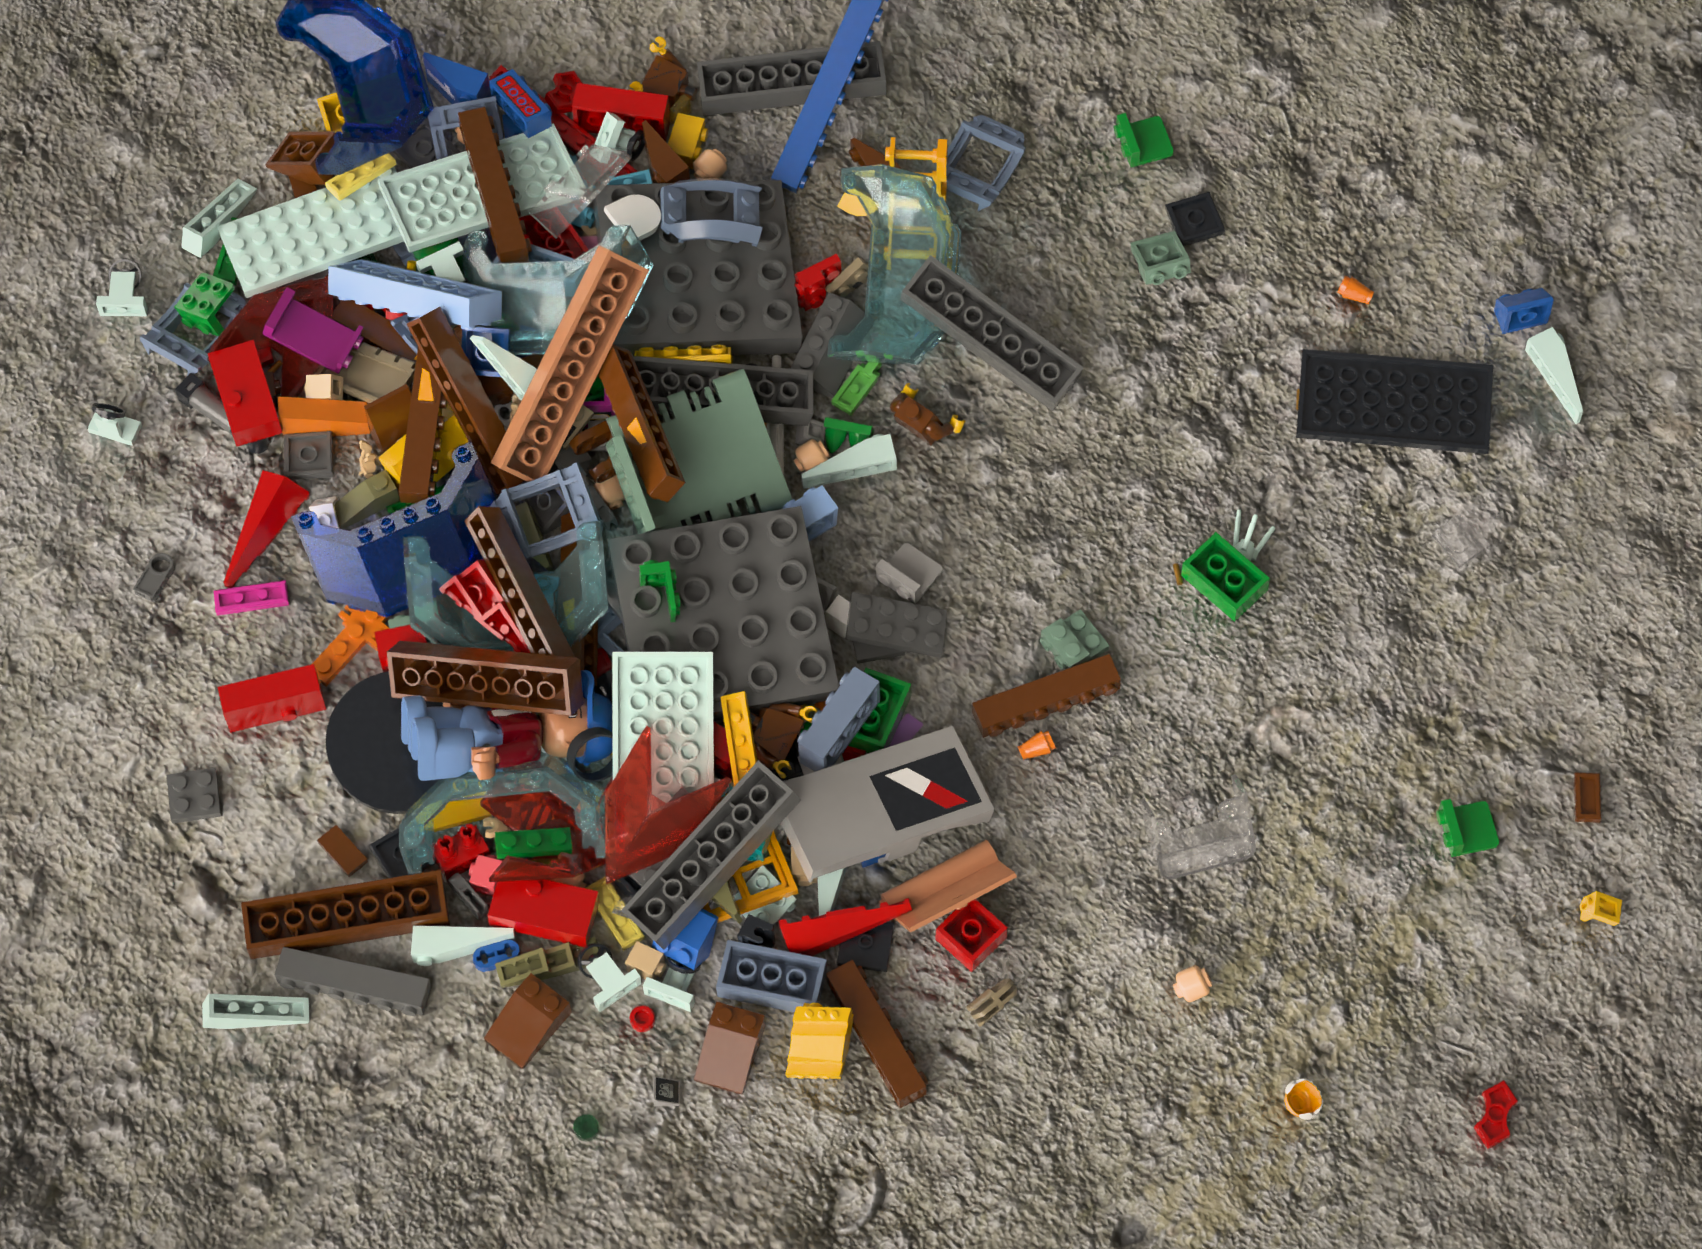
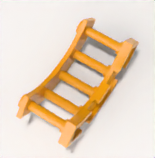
(938, 156)

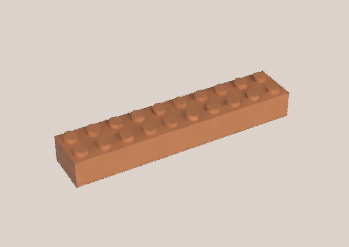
(570, 365)

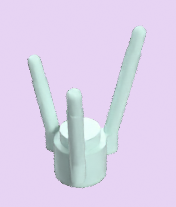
(1246, 546)

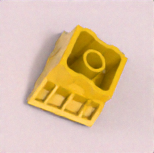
(819, 1041)

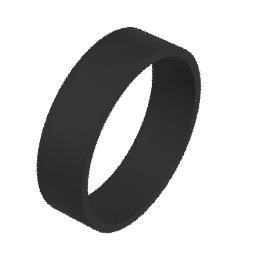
(577, 743)

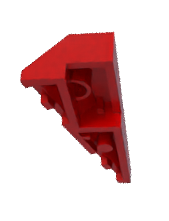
(271, 507)
(480, 596)
(834, 927)

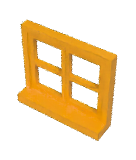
(765, 897)

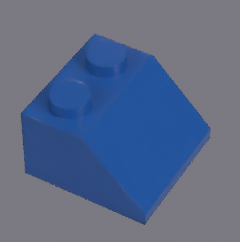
(1523, 310)
(479, 363)
(694, 942)

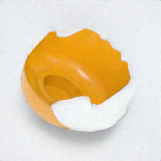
(1303, 1099)

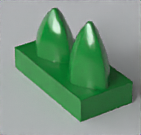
(837, 429)

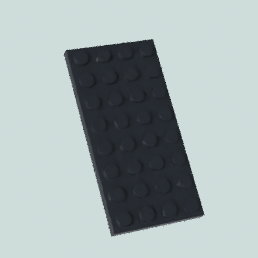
(1395, 401)

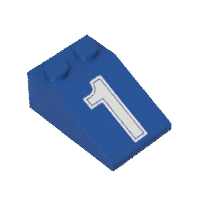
(456, 81)

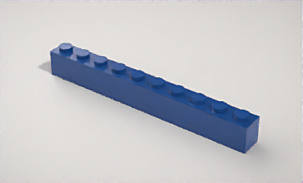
(827, 93)

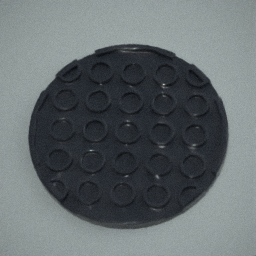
(368, 748)

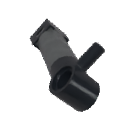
(195, 394)

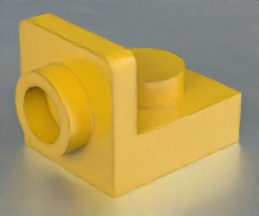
(1601, 907)

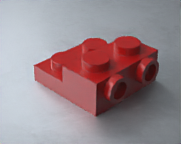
(813, 280)

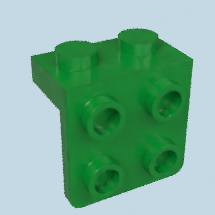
(1143, 140)
(202, 302)
(660, 575)
(1467, 827)

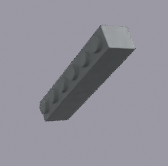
(352, 981)

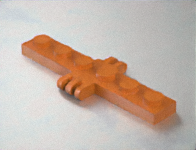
(357, 632)

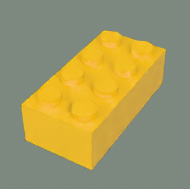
(451, 436)

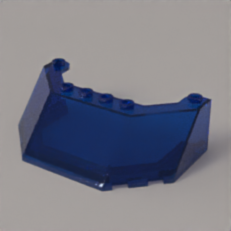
(373, 75)
(367, 563)

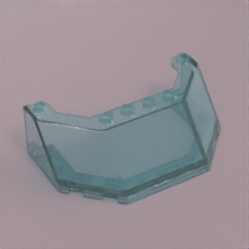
(906, 229)
(540, 292)
(573, 592)
(544, 775)

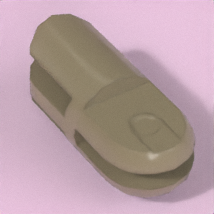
(992, 1001)

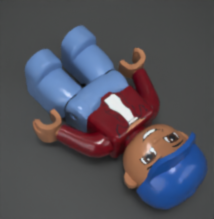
(479, 738)

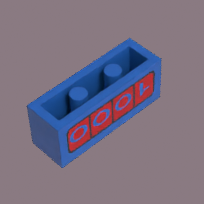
(521, 103)

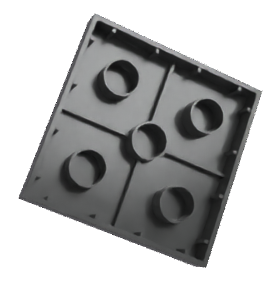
(713, 288)
(743, 596)

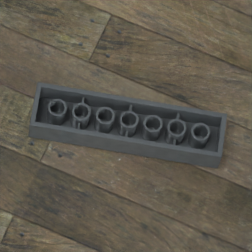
(780, 79)
(991, 333)
(781, 393)
(711, 855)

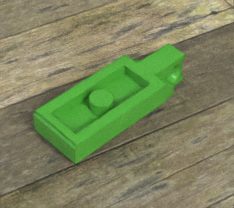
(856, 387)

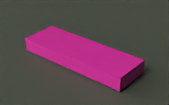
(251, 597)

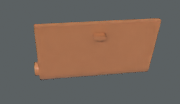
(949, 885)

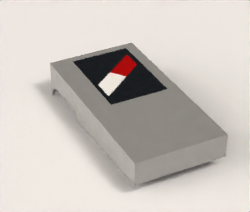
(884, 803)

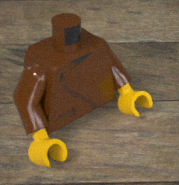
(666, 75)
(921, 420)
(775, 732)

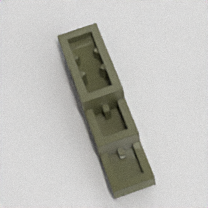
(542, 963)

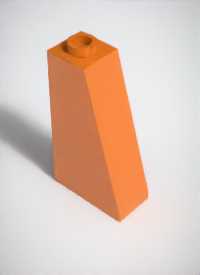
(319, 415)

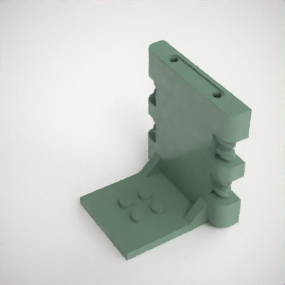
(719, 452)

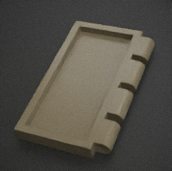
(373, 373)

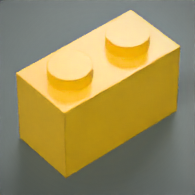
(687, 137)

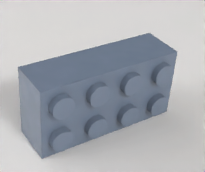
(839, 720)
(770, 976)

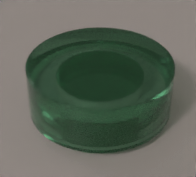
(586, 1127)

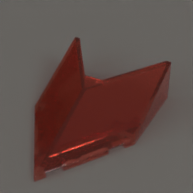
(251, 321)
(535, 812)
(643, 827)

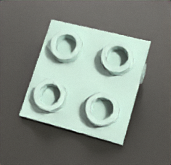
(771, 913)

